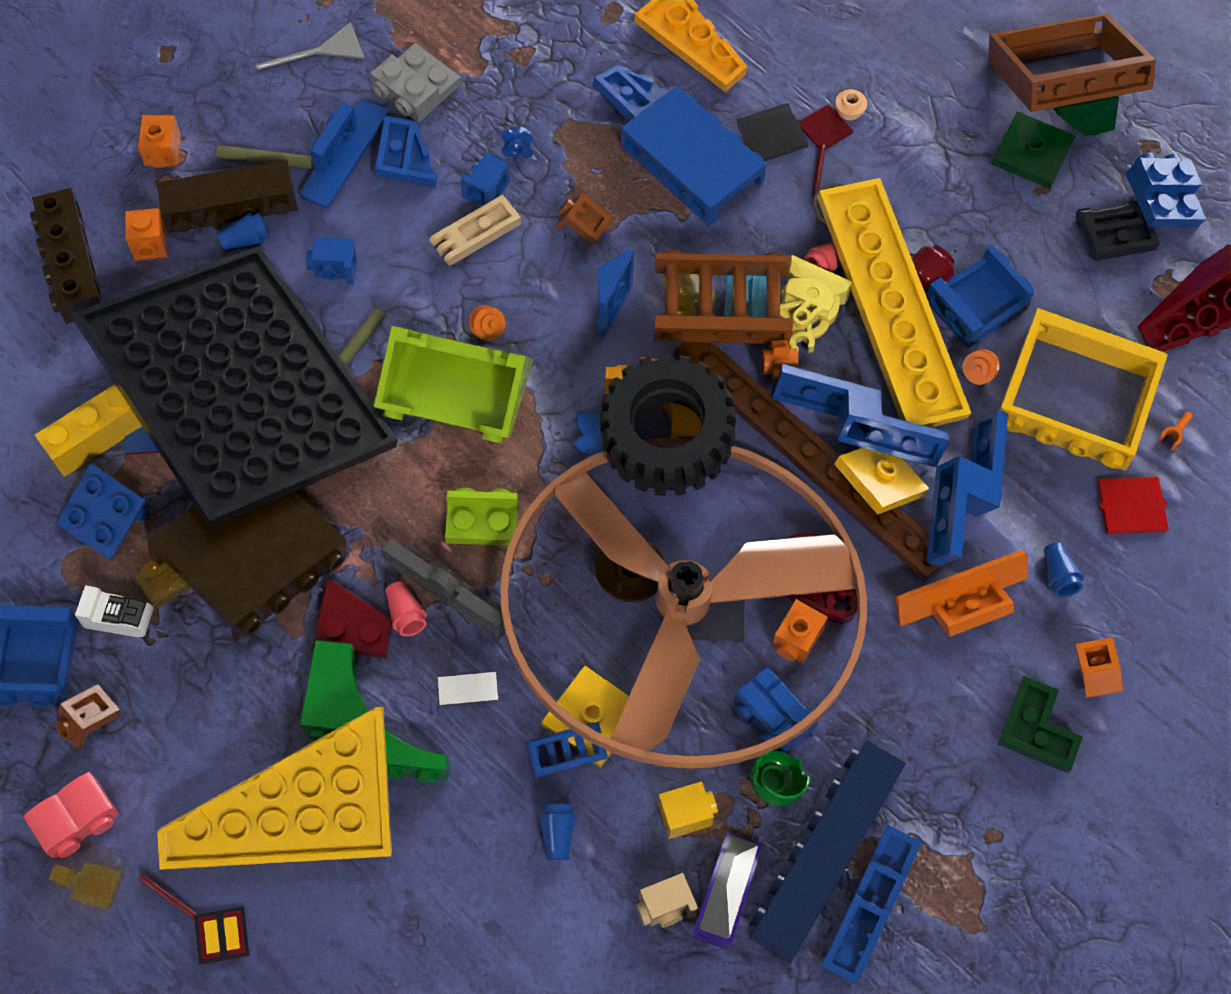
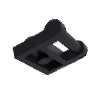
(1118, 237)

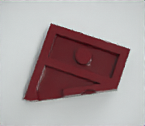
(352, 621)

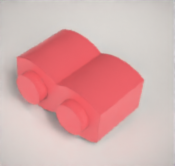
(71, 816)

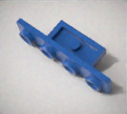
(340, 149)

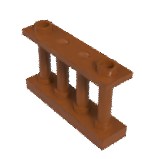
(705, 325)

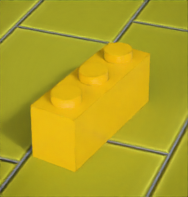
(88, 430)

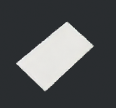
(467, 688)

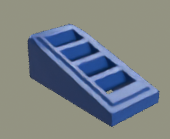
(535, 757)

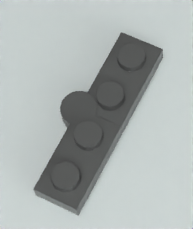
(444, 586)

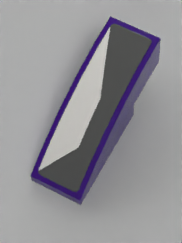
(727, 891)

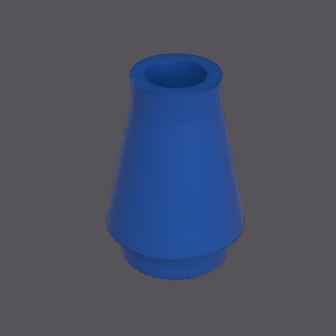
(245, 232)
(1062, 572)
(557, 830)

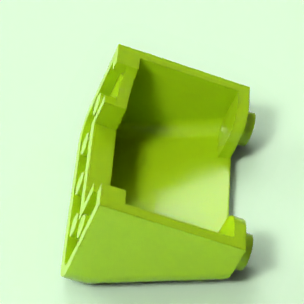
(452, 383)

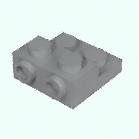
(414, 82)

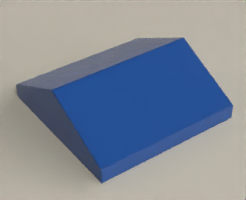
(614, 285)

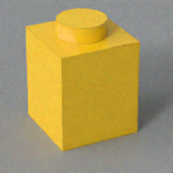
(687, 809)

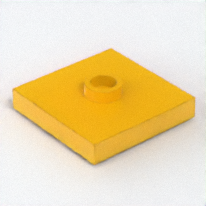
(881, 479)
(589, 701)

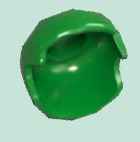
(778, 778)

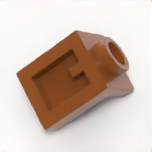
(584, 218)
(85, 714)

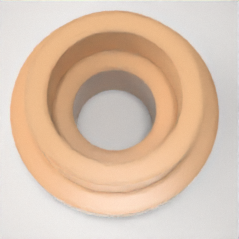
(847, 110)

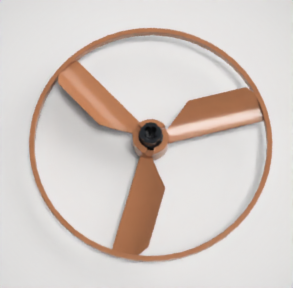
(684, 598)

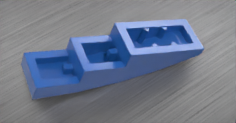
(871, 904)

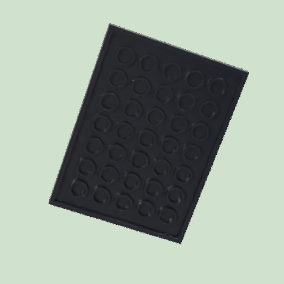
(234, 384)

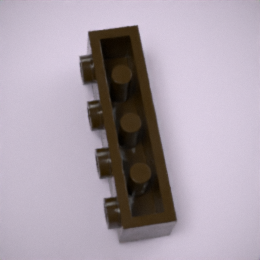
(67, 253)

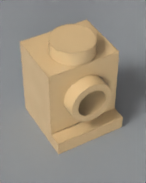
(666, 902)

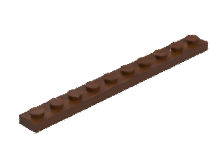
(812, 457)

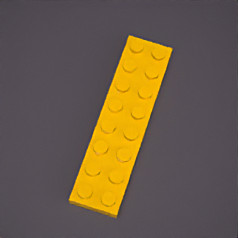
(893, 304)

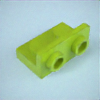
(481, 516)

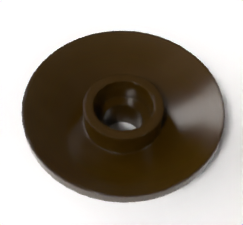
(614, 583)

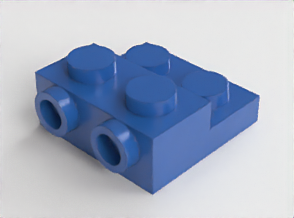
(1166, 190)

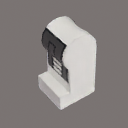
(113, 613)

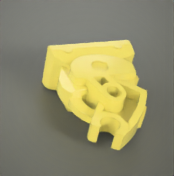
(811, 301)

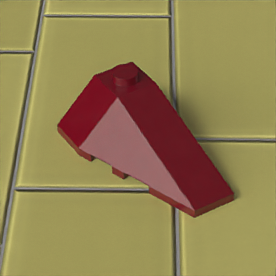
(1194, 307)

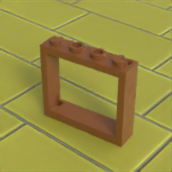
(1128, 73)

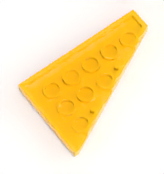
(306, 807)

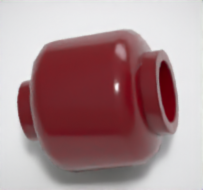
(932, 264)

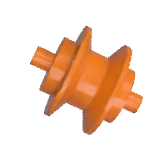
(487, 322)
(981, 366)

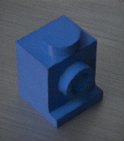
(486, 180)
(333, 258)

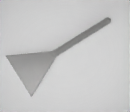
(341, 44)

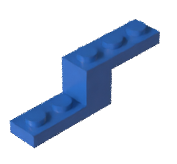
(860, 415)
(967, 488)

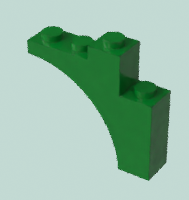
(335, 700)

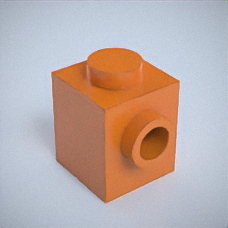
(159, 140)
(146, 234)
(799, 632)
(1099, 667)

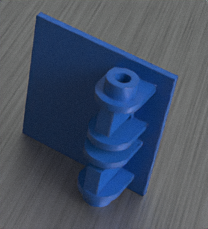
(102, 511)

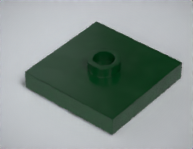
(1033, 149)

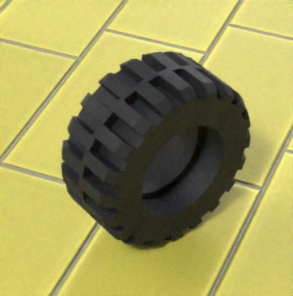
(661, 383)

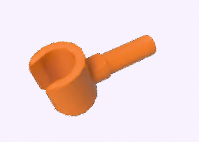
(1176, 431)

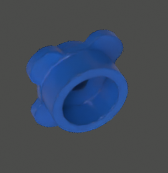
(517, 142)

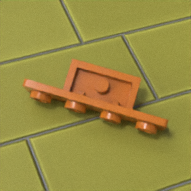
(966, 597)

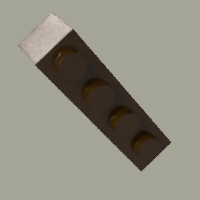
(226, 196)

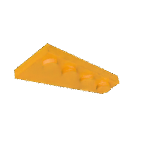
(693, 39)

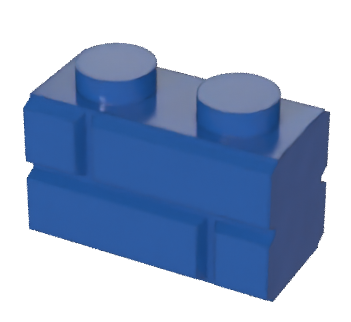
(771, 708)

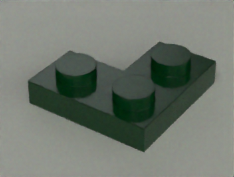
(1031, 733)

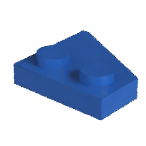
(627, 90)
(403, 154)

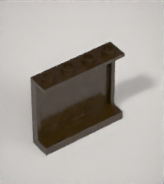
(251, 561)

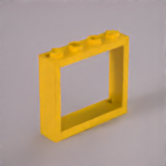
(1100, 347)

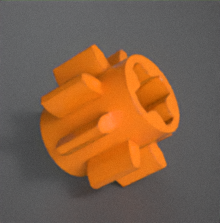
(776, 356)

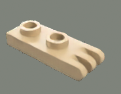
(475, 230)

